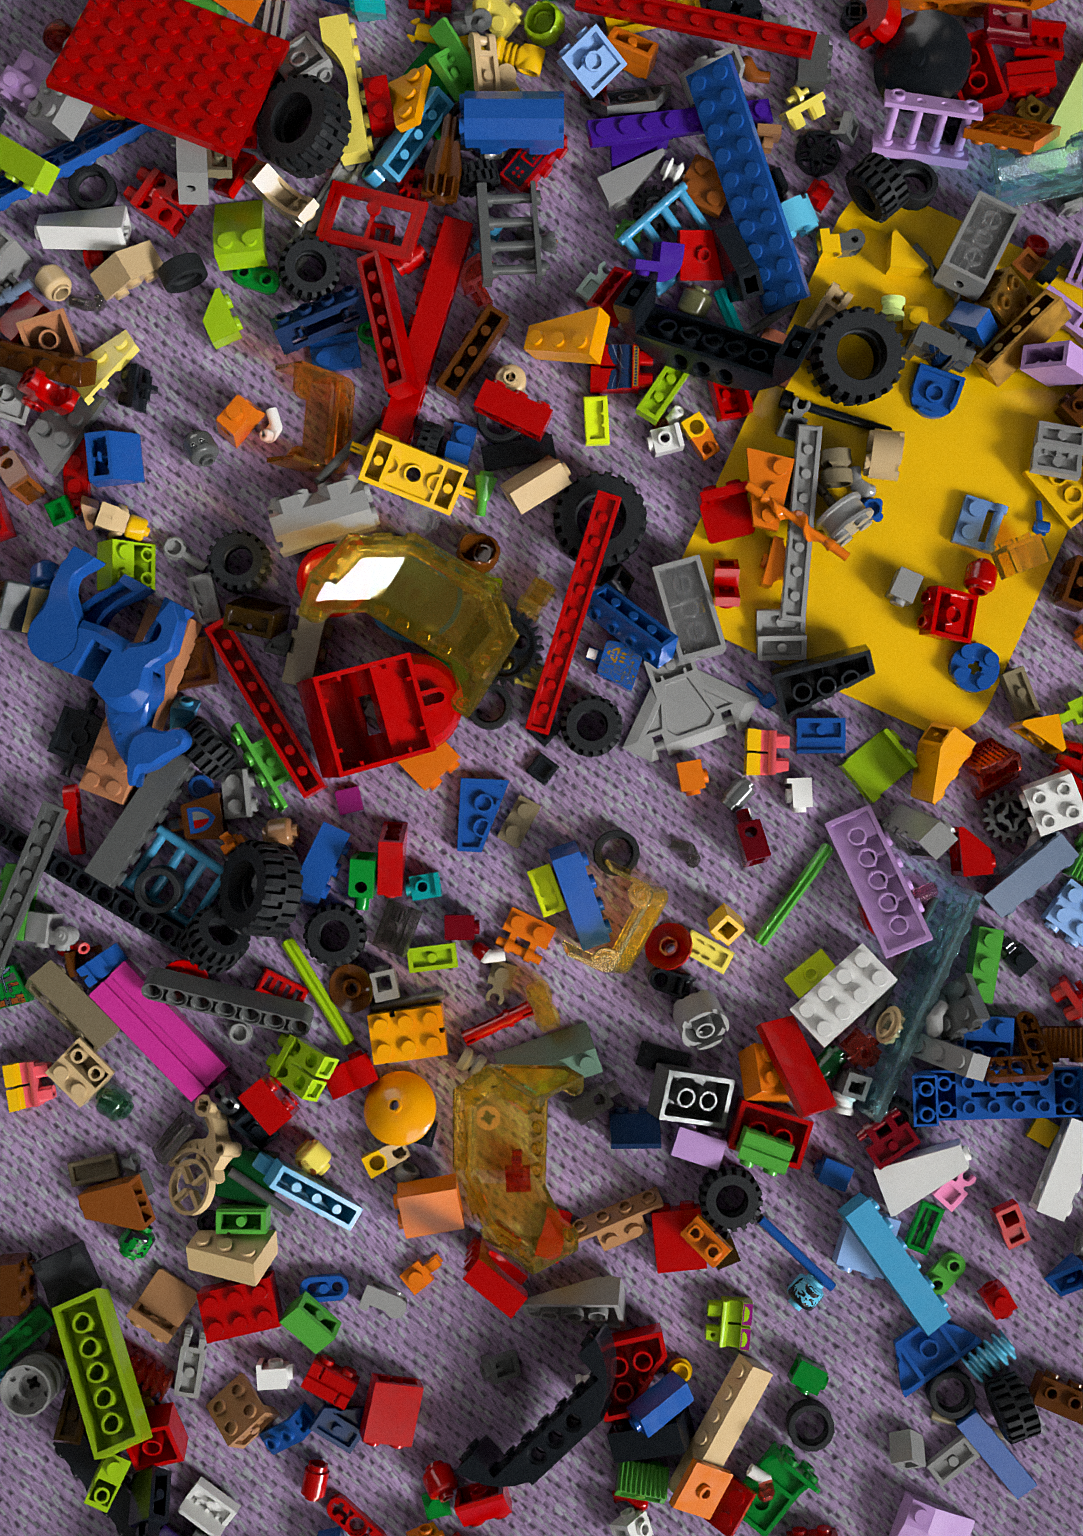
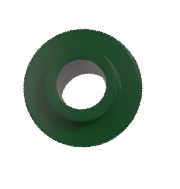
(830, 1061)

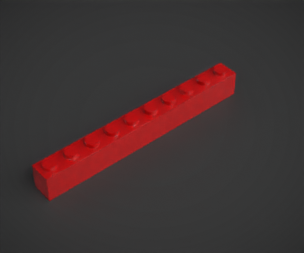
(430, 321)

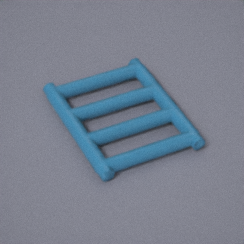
(662, 208)
(183, 848)

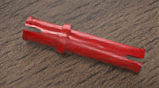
(498, 1022)

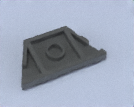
(628, 101)
(60, 435)

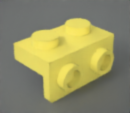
(504, 14)

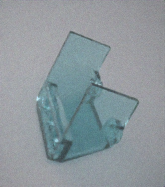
(1038, 175)

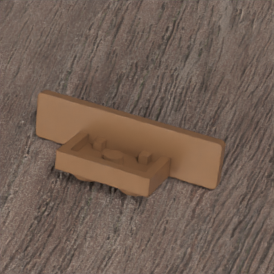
(619, 1221)

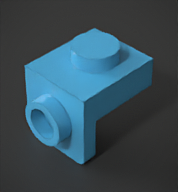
(183, 711)

